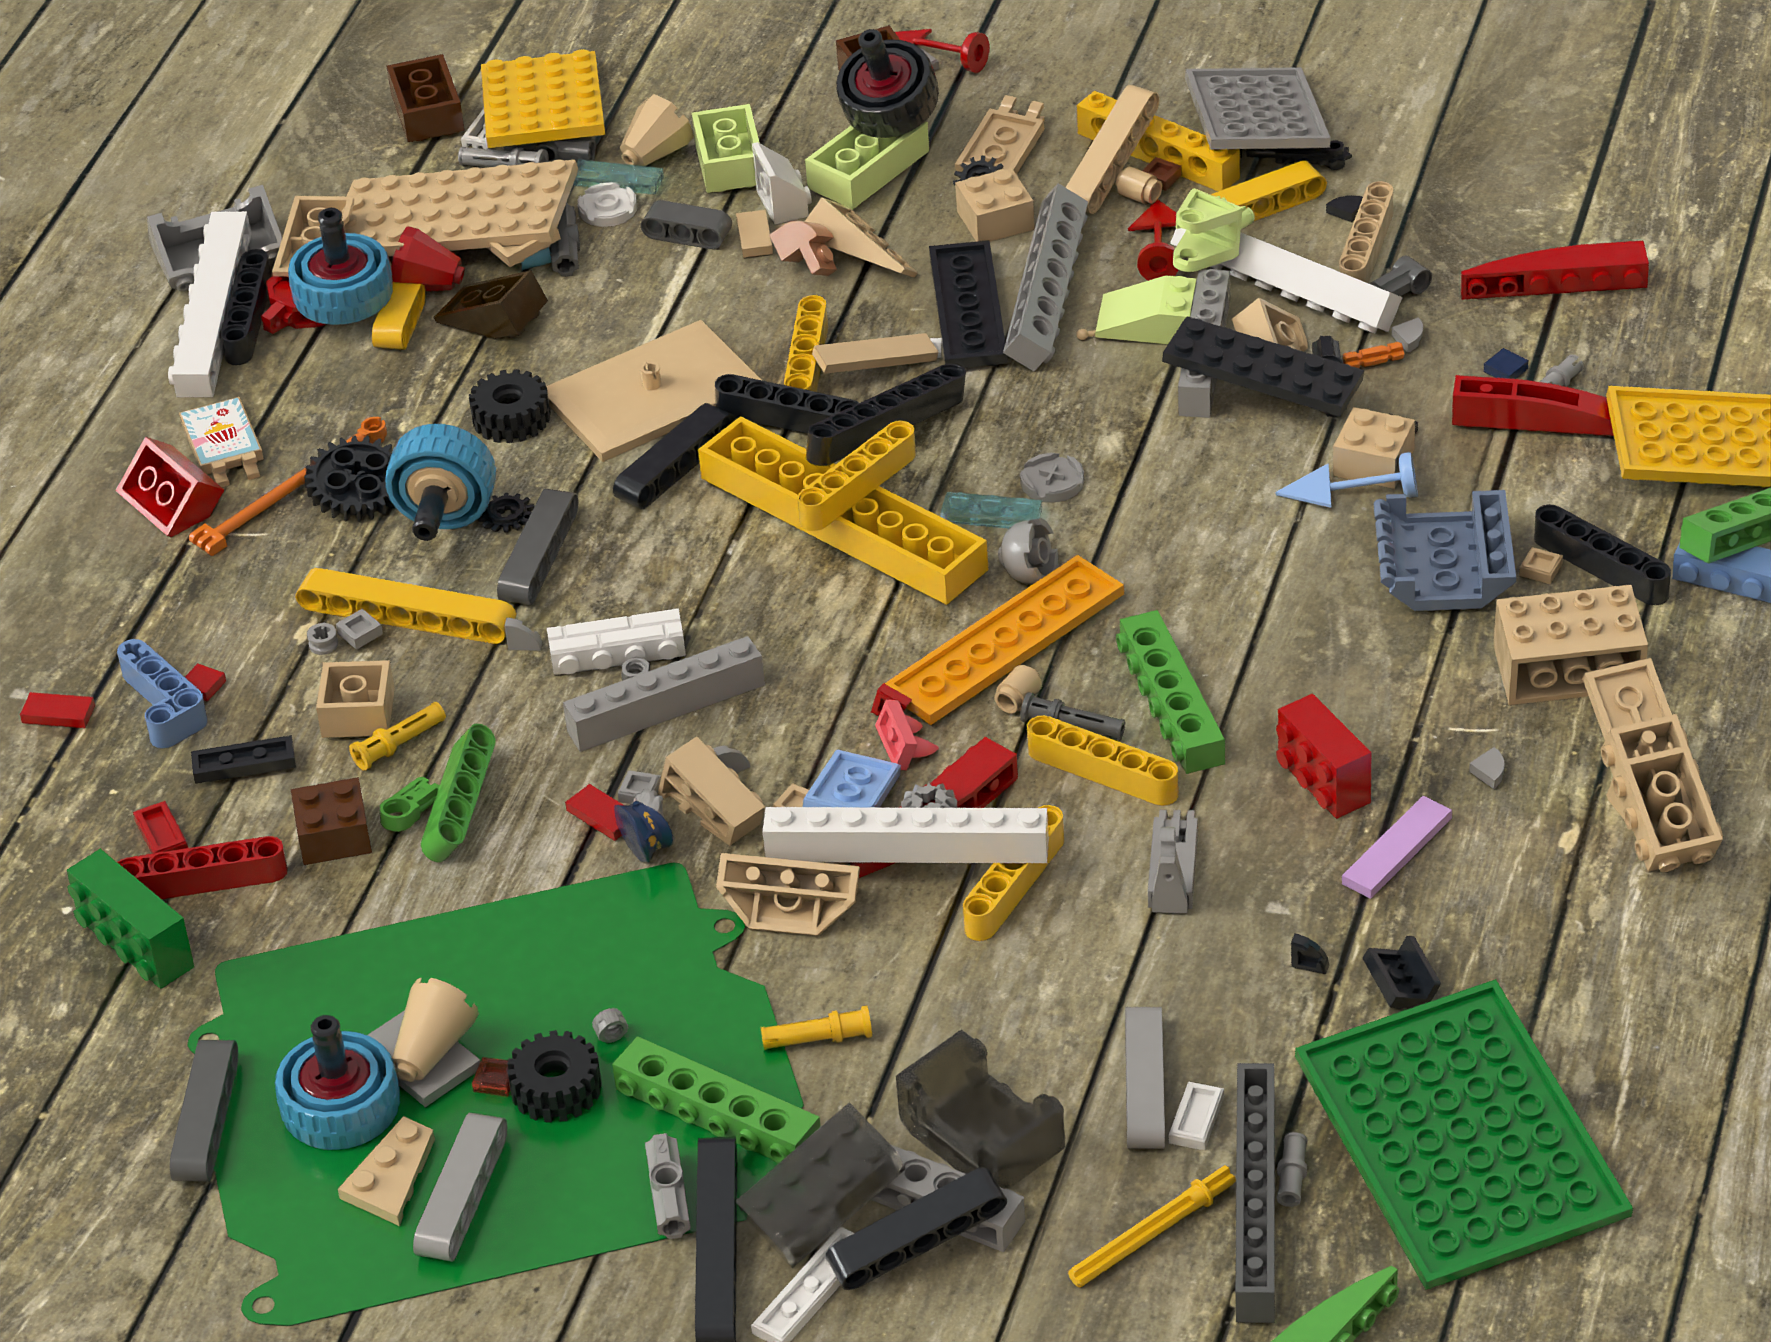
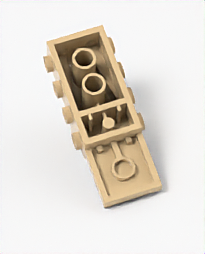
(1652, 768)

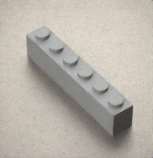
(664, 693)

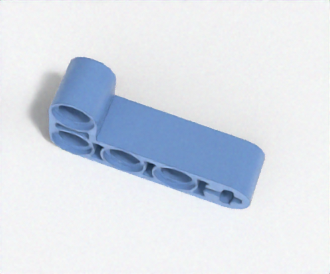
(176, 702)

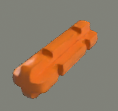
(1374, 355)

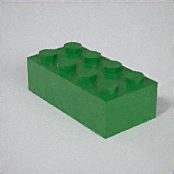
(130, 919)

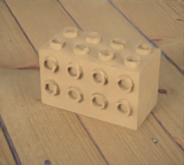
(1558, 637)

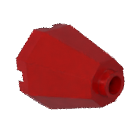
(425, 262)

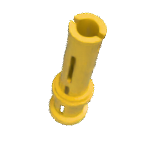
(384, 741)
(834, 1026)

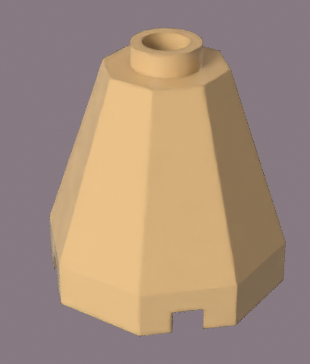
(655, 132)

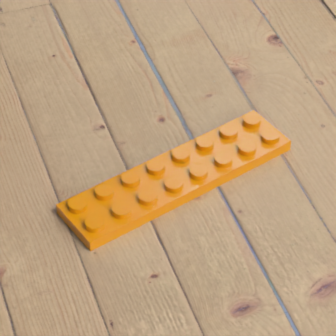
(1005, 638)

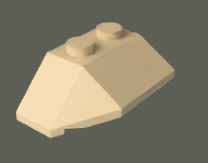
(786, 892)

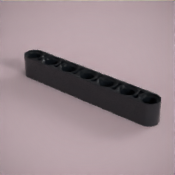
(909, 402)
(716, 1240)

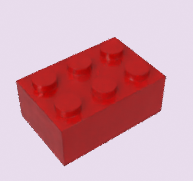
(1324, 756)

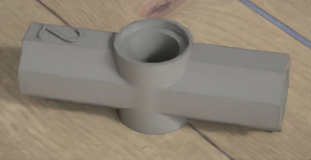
(667, 1186)

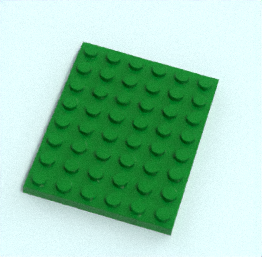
(1462, 1134)

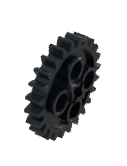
(350, 478)

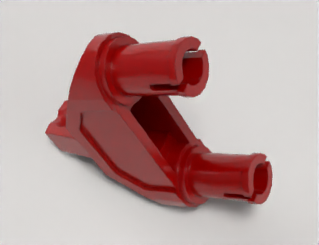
(282, 308)

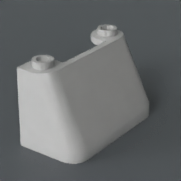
(178, 242)

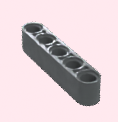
(537, 547)
(204, 1110)

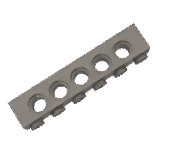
(1212, 306)
(926, 1176)

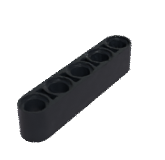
(246, 307)
(776, 403)
(670, 457)
(1602, 554)
(916, 1228)

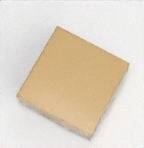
(1541, 565)

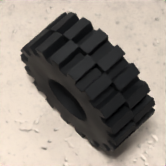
(509, 406)
(559, 1094)

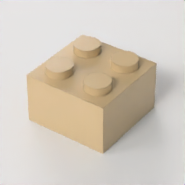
(995, 205)
(1372, 445)
(355, 698)

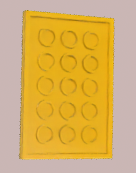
(542, 99)
(1692, 435)

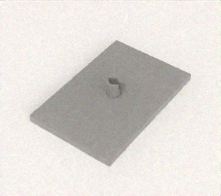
(1257, 108)

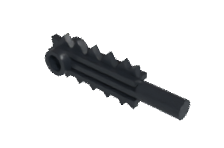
(1332, 157)

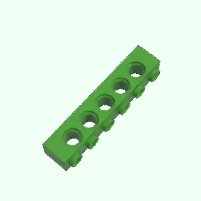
(1728, 527)
(1171, 692)
(712, 1100)

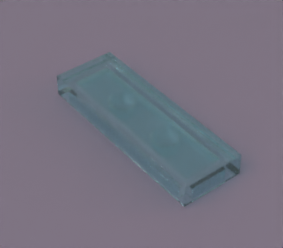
(638, 178)

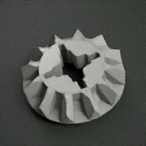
(942, 797)

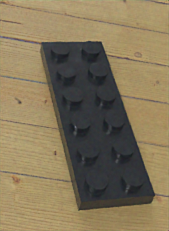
(968, 304)
(1263, 366)

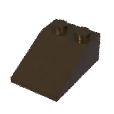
(495, 306)

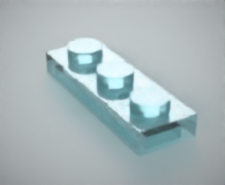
(988, 509)

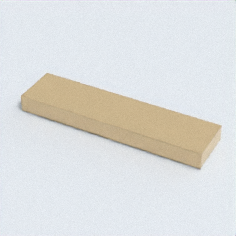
(875, 353)

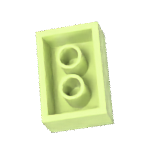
(725, 147)

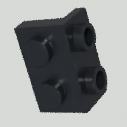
(1403, 974)

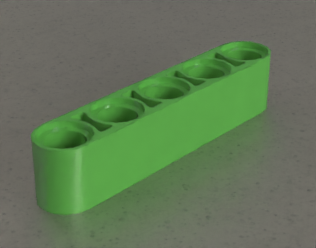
(458, 793)

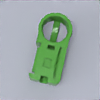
(410, 801)

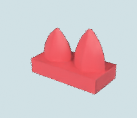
(897, 735)

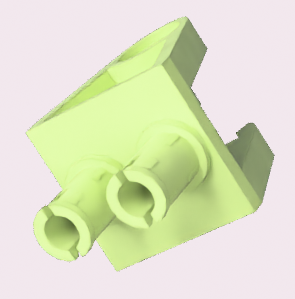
(1210, 232)

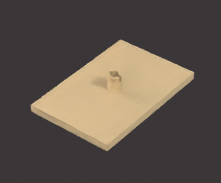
(644, 389)

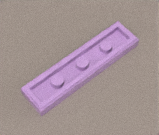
(1396, 847)

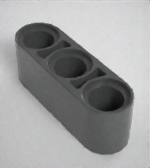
(686, 224)

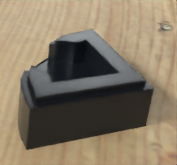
(1344, 207)
(1308, 955)

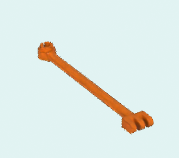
(214, 539)

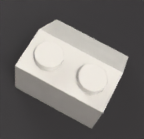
(779, 186)

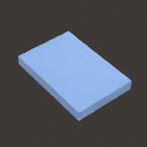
(852, 782)

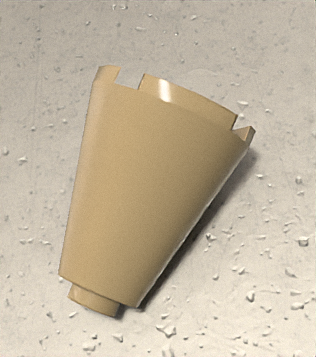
(430, 1027)

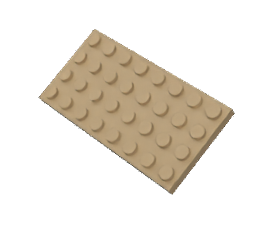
(464, 206)

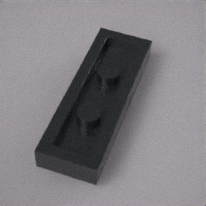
(243, 759)

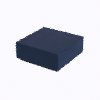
(1506, 365)

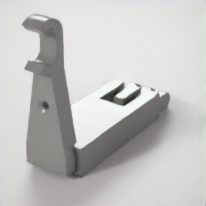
(1173, 862)

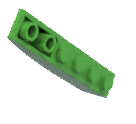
(1347, 1312)

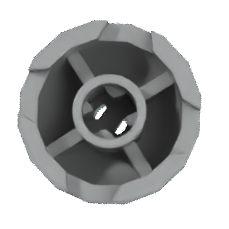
(1028, 551)

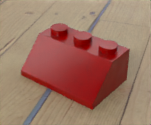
(168, 488)

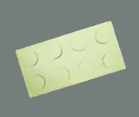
(859, 165)

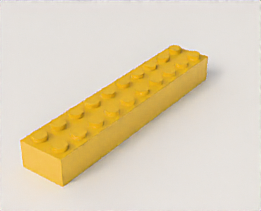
(877, 530)

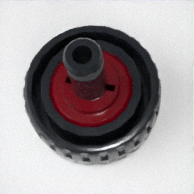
(887, 86)

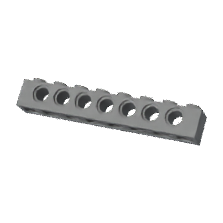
(1046, 278)

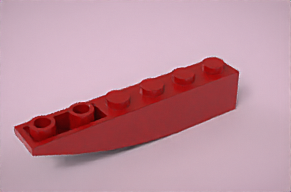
(1560, 271)
(1528, 406)
(974, 778)

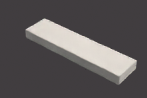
(801, 1297)

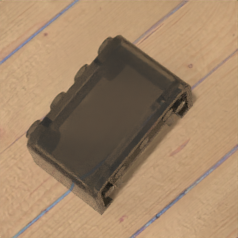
(972, 1117)

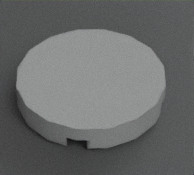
(1052, 477)

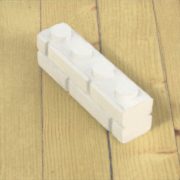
(615, 640)

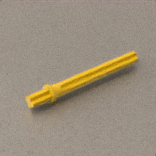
(1198, 1195)

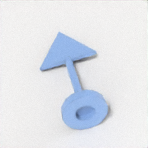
(1317, 489)

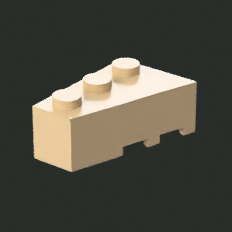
(710, 791)

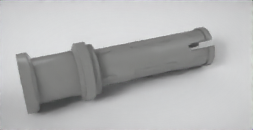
(517, 156)

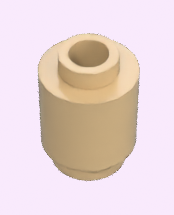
(1138, 185)
(1015, 686)

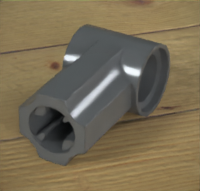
(1405, 277)

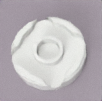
(600, 210)

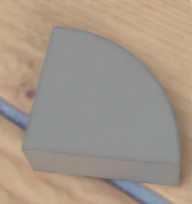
(1408, 333)
(521, 637)
(732, 758)
(1489, 767)

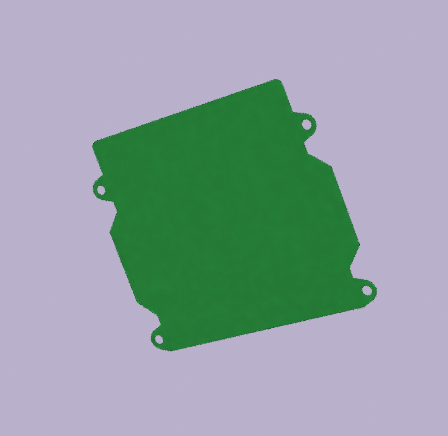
(529, 970)

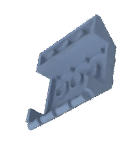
(1445, 556)

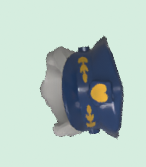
(644, 825)

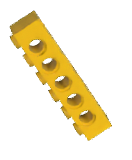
(1168, 141)

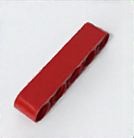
(210, 867)

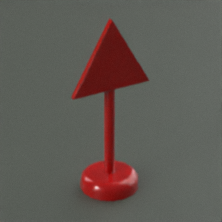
(973, 52)
(1156, 258)

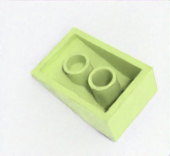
(1146, 310)

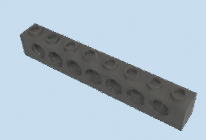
(1255, 1194)

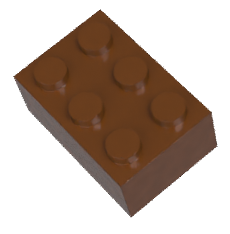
(425, 98)

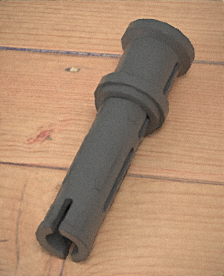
(1056, 709)

